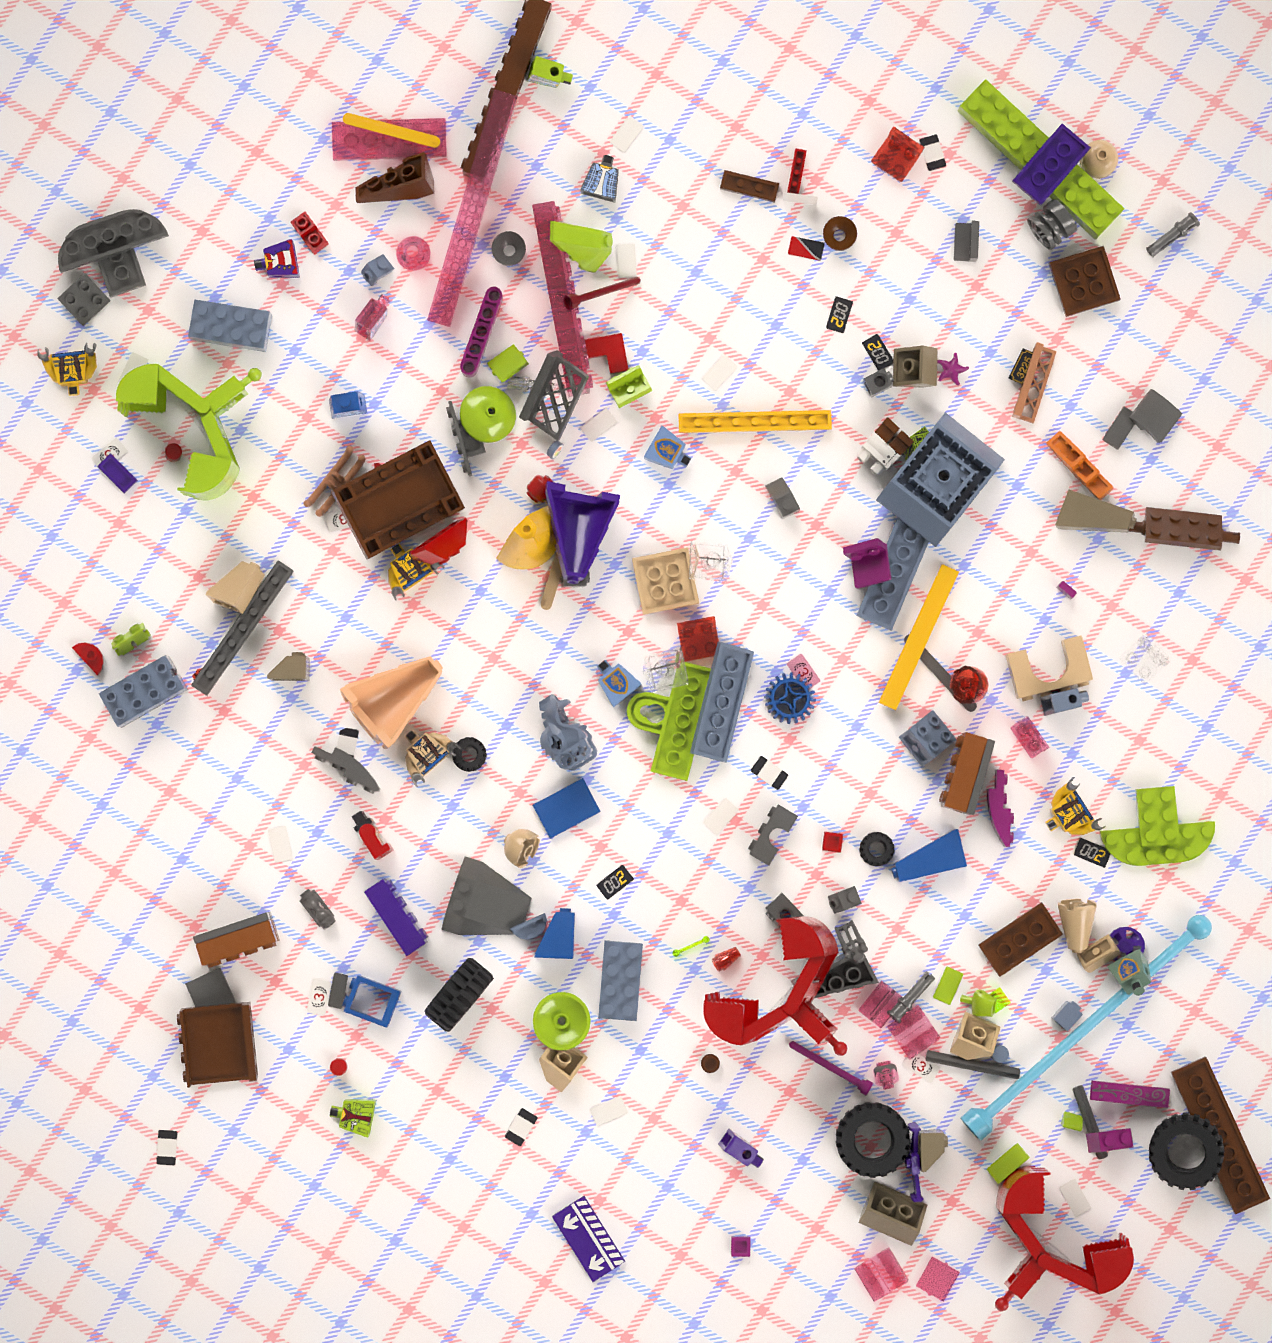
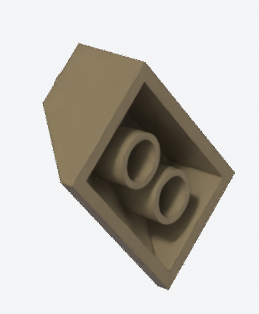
(893, 1213)

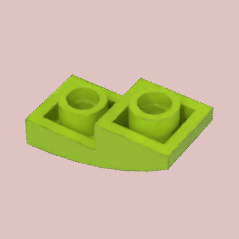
(1008, 1163)

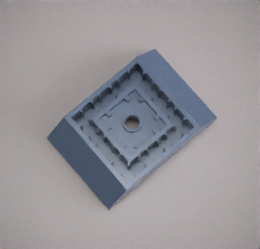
(926, 501)

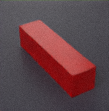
(796, 171)

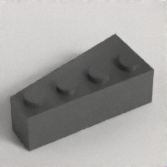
(846, 975)

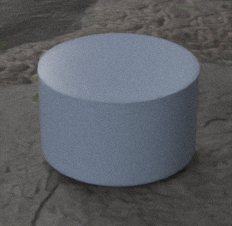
(1000, 1054)

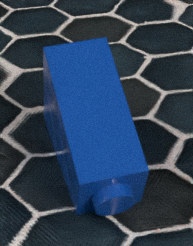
(559, 937)

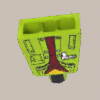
(355, 1115)

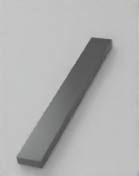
(242, 628)

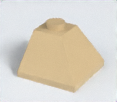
(974, 1038)
(561, 1066)

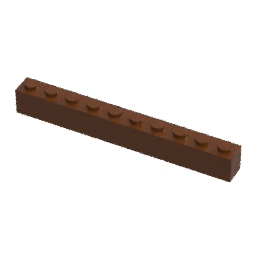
(514, 62)

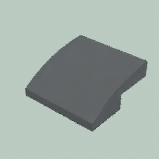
(1155, 415)

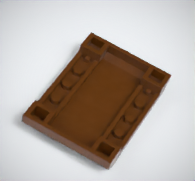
(397, 499)

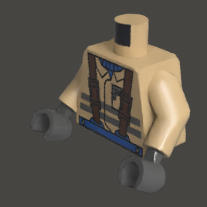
(426, 753)

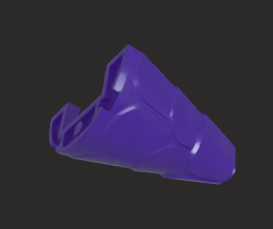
(578, 527)

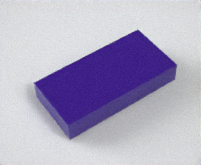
(117, 473)

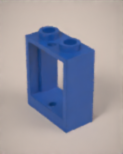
(354, 985)

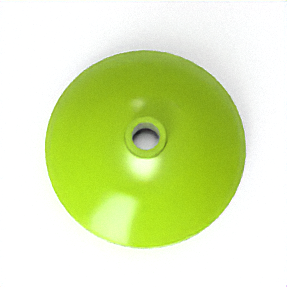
(478, 421)
(561, 1006)

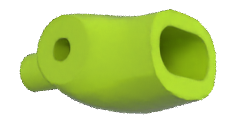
(981, 1003)

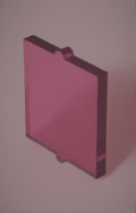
(937, 1279)

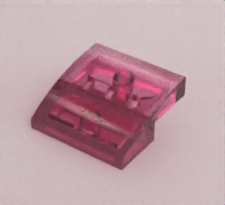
(914, 1032)
(881, 1274)

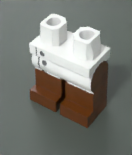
(880, 451)

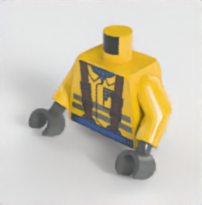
(70, 367)
(407, 572)
(1071, 812)

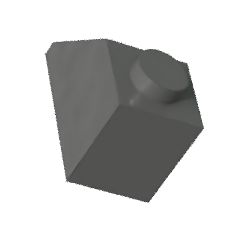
(783, 498)

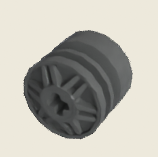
(1054, 222)

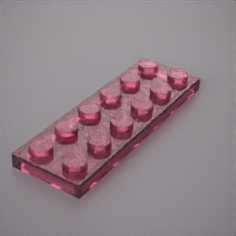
(361, 144)

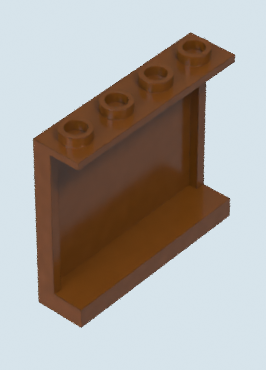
(217, 1043)

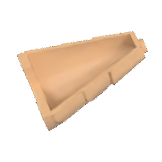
(391, 698)

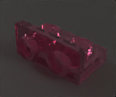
(1029, 737)

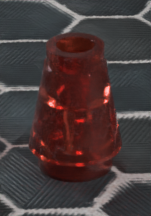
(725, 959)

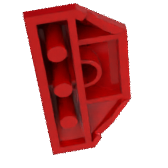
(443, 544)

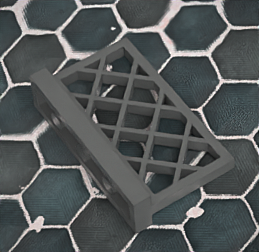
(543, 384)

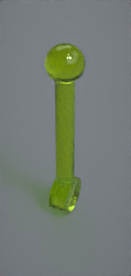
(676, 952)

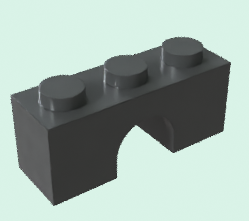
(762, 848)

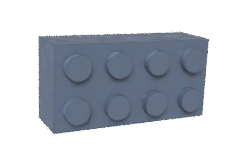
(230, 325)
(620, 980)

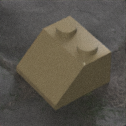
(915, 366)
(291, 668)
(931, 1147)

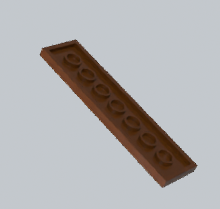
(1238, 1171)

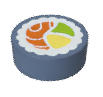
(554, 449)

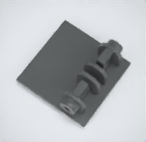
(83, 299)

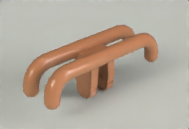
(334, 480)

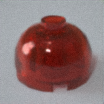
(969, 684)

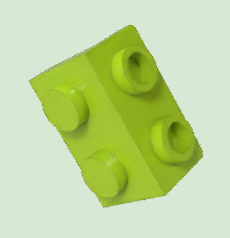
(628, 386)

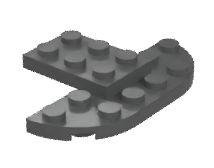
(112, 244)

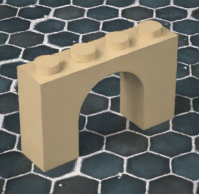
(1076, 671)

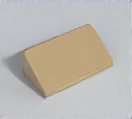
(1098, 954)

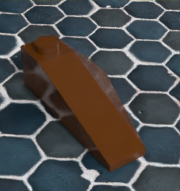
(405, 182)

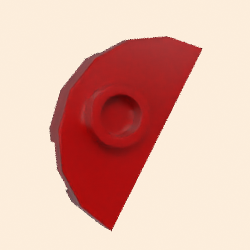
(90, 655)

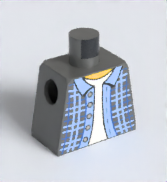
(602, 180)

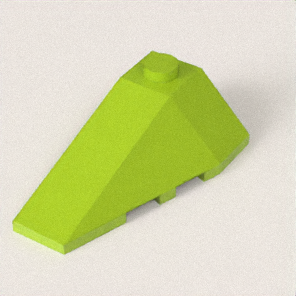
(582, 244)

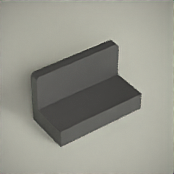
(966, 241)

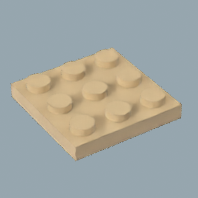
(665, 581)

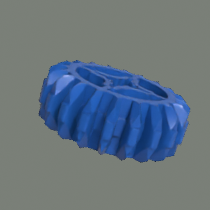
(773, 702)

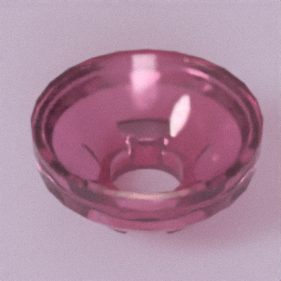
(417, 262)

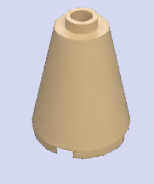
(1077, 922)

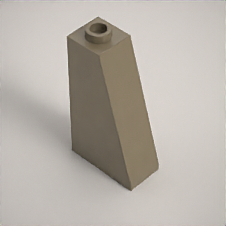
(1092, 514)

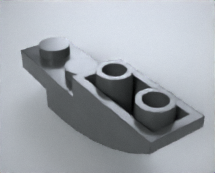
(354, 772)

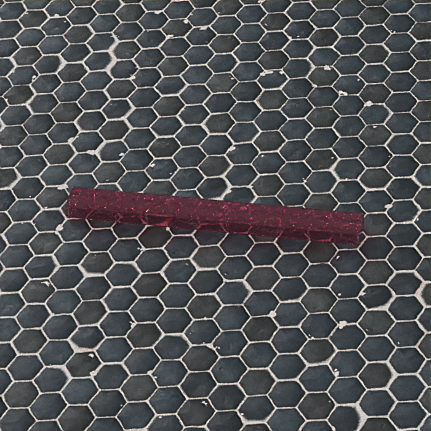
(472, 208)

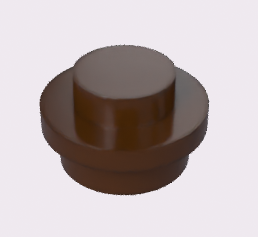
(710, 1063)

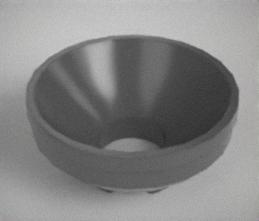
(504, 239)

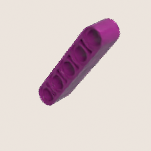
(481, 322)

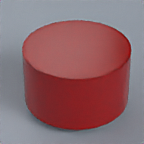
(173, 452)
(338, 1066)

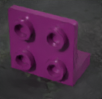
(869, 562)

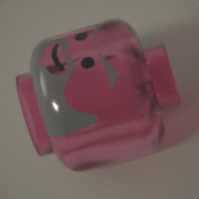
(886, 1074)

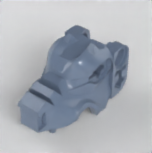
(573, 736)

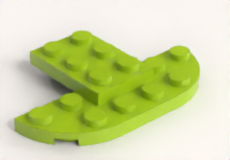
(1159, 835)

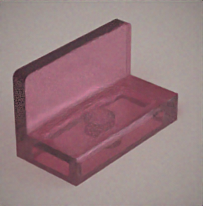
(878, 1003)

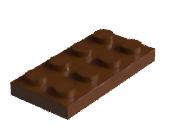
(1020, 939)

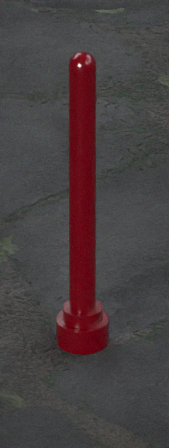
(572, 300)

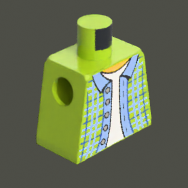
(541, 71)

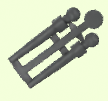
(858, 958)

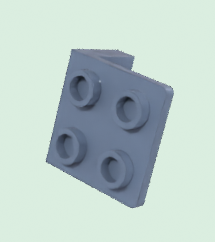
(927, 738)

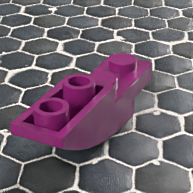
(1000, 817)

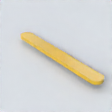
(391, 130)

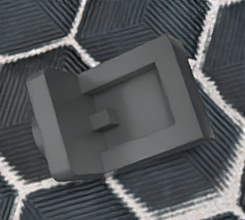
(844, 900)

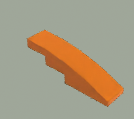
(1079, 465)

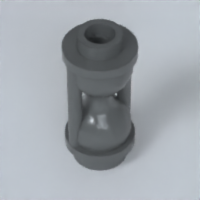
(323, 916)

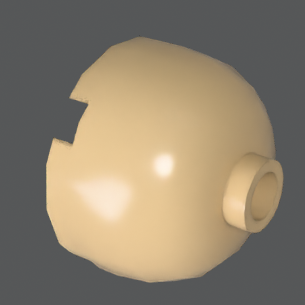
(1100, 159)
(520, 846)

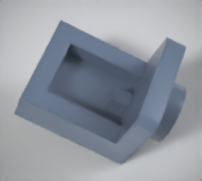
(377, 269)

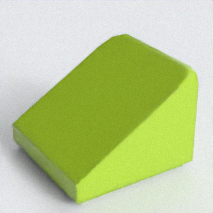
(1072, 1121)

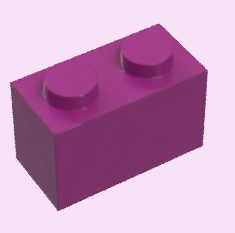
(1109, 1140)

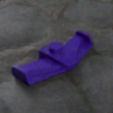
(912, 1162)

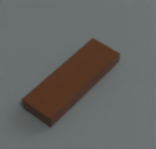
(749, 186)

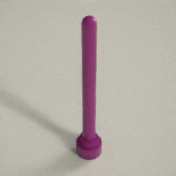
(862, 1085)

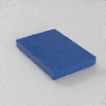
(566, 808)

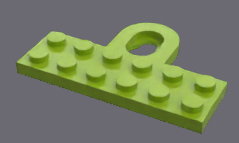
(678, 725)

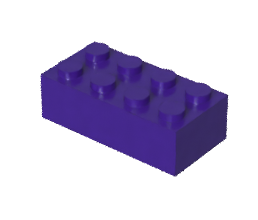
(396, 917)

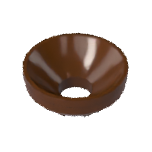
(840, 223)

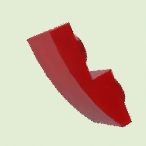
(309, 232)

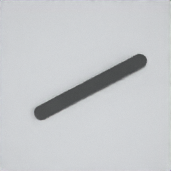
(941, 674)

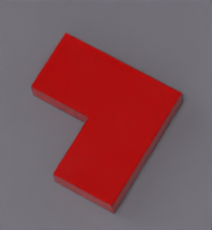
(609, 346)

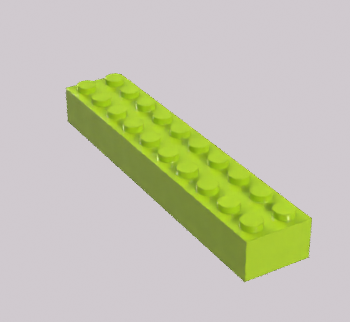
(1020, 140)

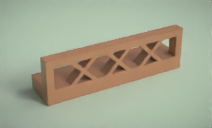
(1023, 394)

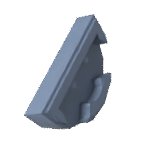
(531, 928)

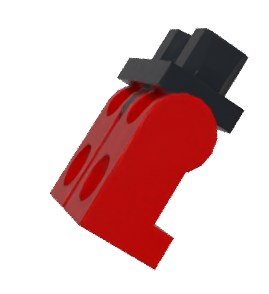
(370, 836)

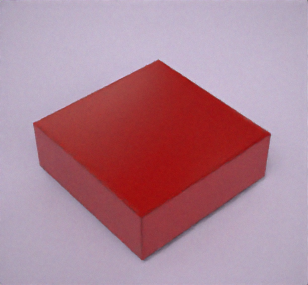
(832, 842)

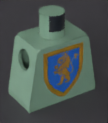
(1132, 972)

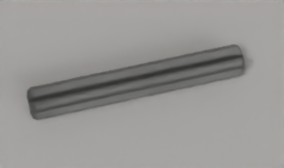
(1087, 1115)

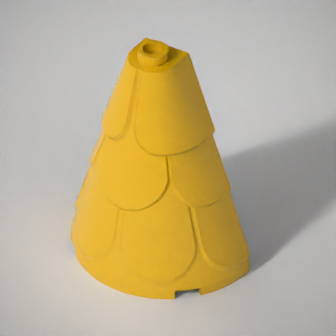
(529, 542)

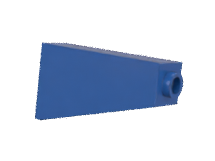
(936, 857)

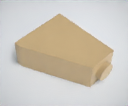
(237, 587)

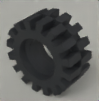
(481, 754)
(888, 849)

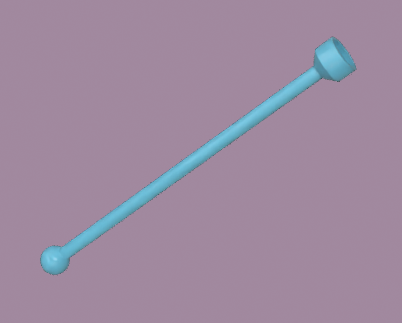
(980, 1120)

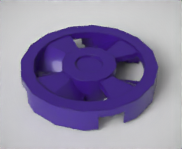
(1124, 944)

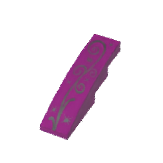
(1129, 1094)

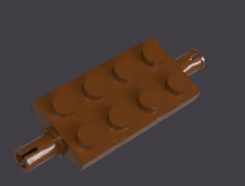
(1184, 529)

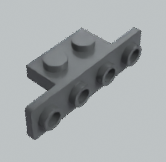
(467, 445)

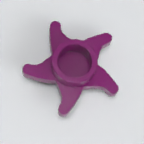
(951, 369)

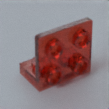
(897, 154)
(698, 638)

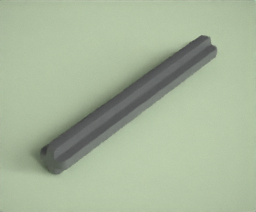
(972, 1064)

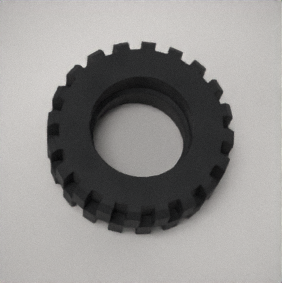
(458, 994)
(846, 1139)
(1174, 1174)

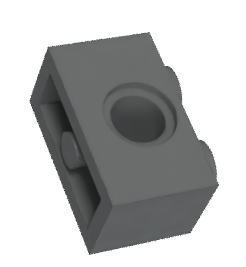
(779, 904)

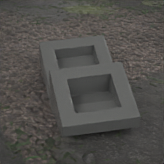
(1119, 429)

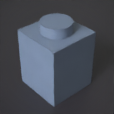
(1067, 1015)

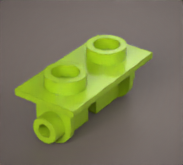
(136, 634)

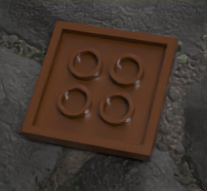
(1084, 281)

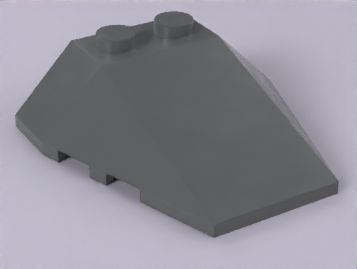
(484, 902)

